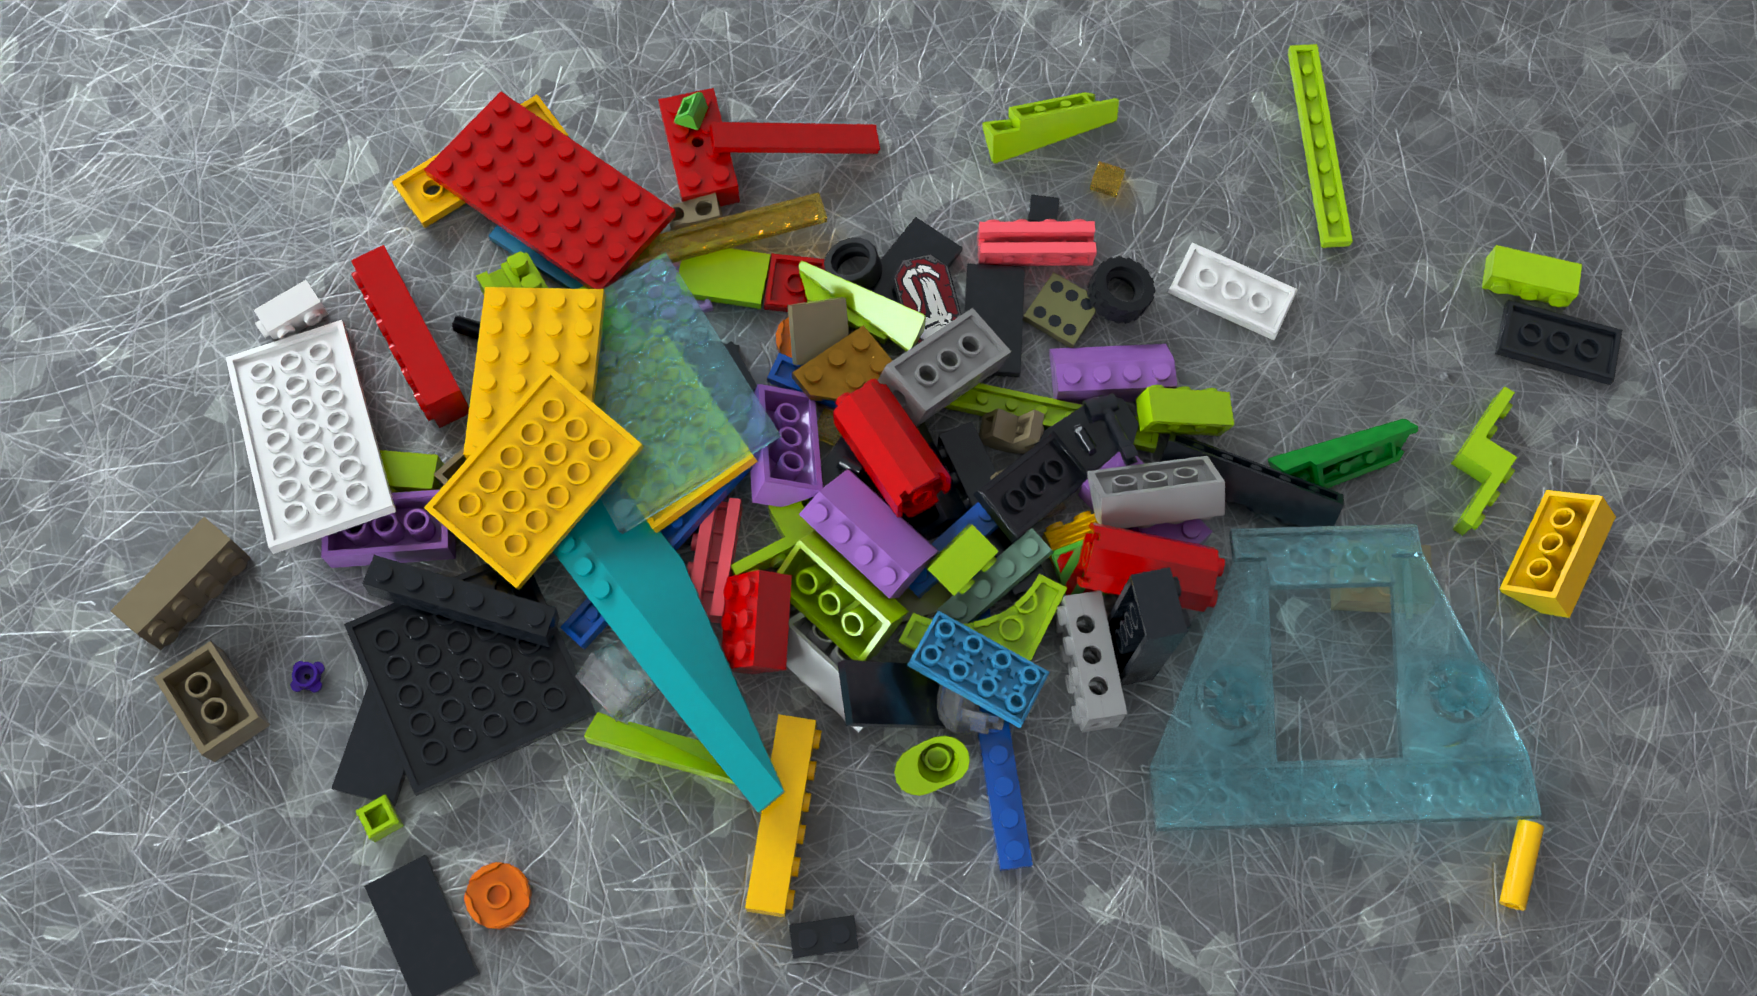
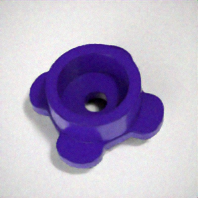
(299, 672)

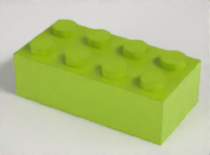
(840, 598)

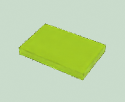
(728, 277)

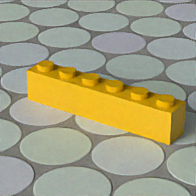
(781, 821)

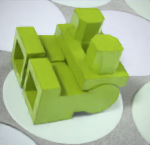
(515, 272)

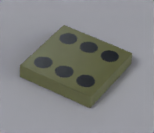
(1061, 310)

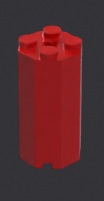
(890, 448)
(1116, 553)

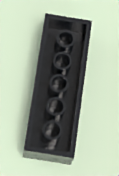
(1147, 624)

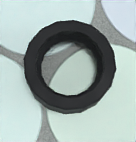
(852, 248)

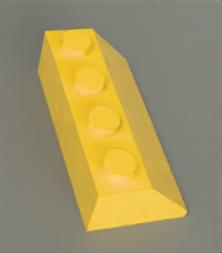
(1558, 552)

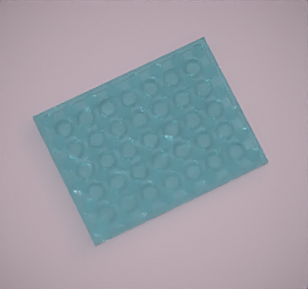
(673, 391)

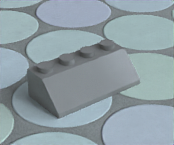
(1157, 493)
(816, 661)

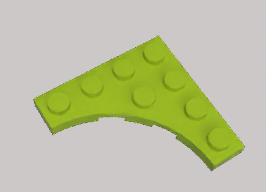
(1016, 628)

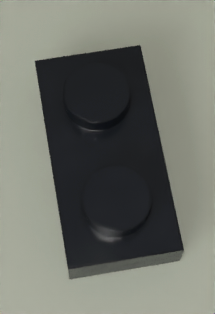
(823, 937)

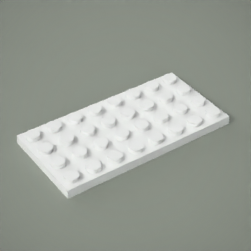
(309, 437)

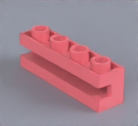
(1036, 243)
(714, 554)

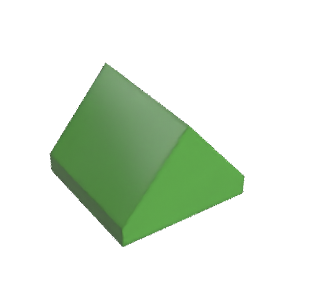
(692, 111)

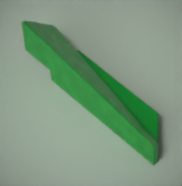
(1348, 455)

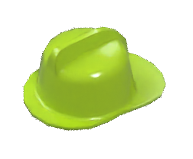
(931, 765)

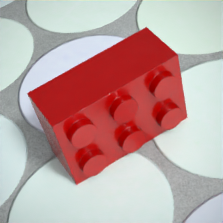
(756, 621)

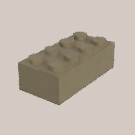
(181, 584)

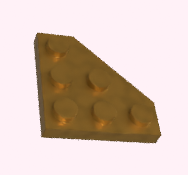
(842, 367)

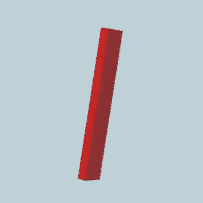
(794, 138)

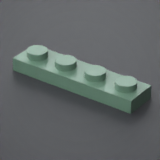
(999, 579)

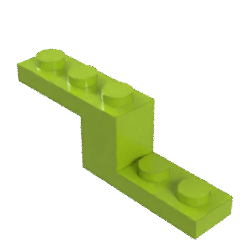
(1485, 462)
(791, 529)

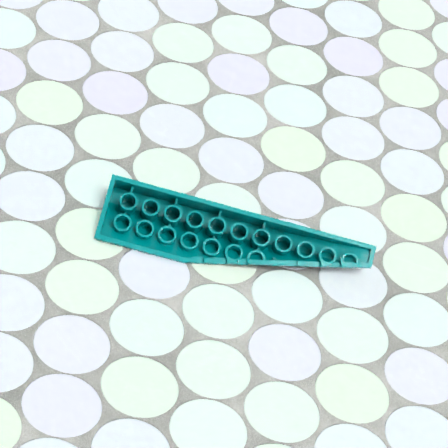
(658, 616)

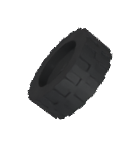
(1132, 274)

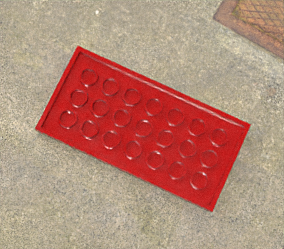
(550, 193)

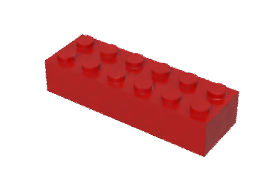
(409, 337)

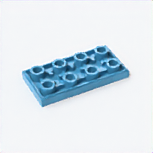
(978, 669)

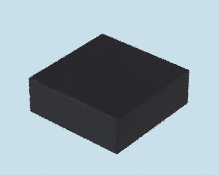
(1043, 208)

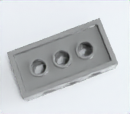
(944, 366)
(1088, 638)

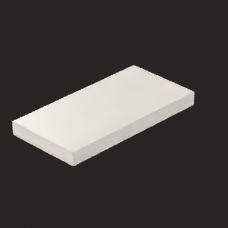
(1233, 291)

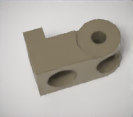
(696, 211)

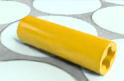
(1521, 865)

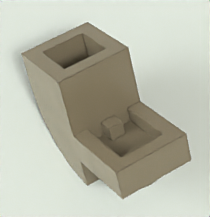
(1011, 433)

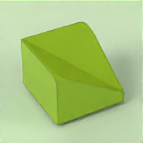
(379, 818)

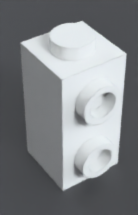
(290, 312)

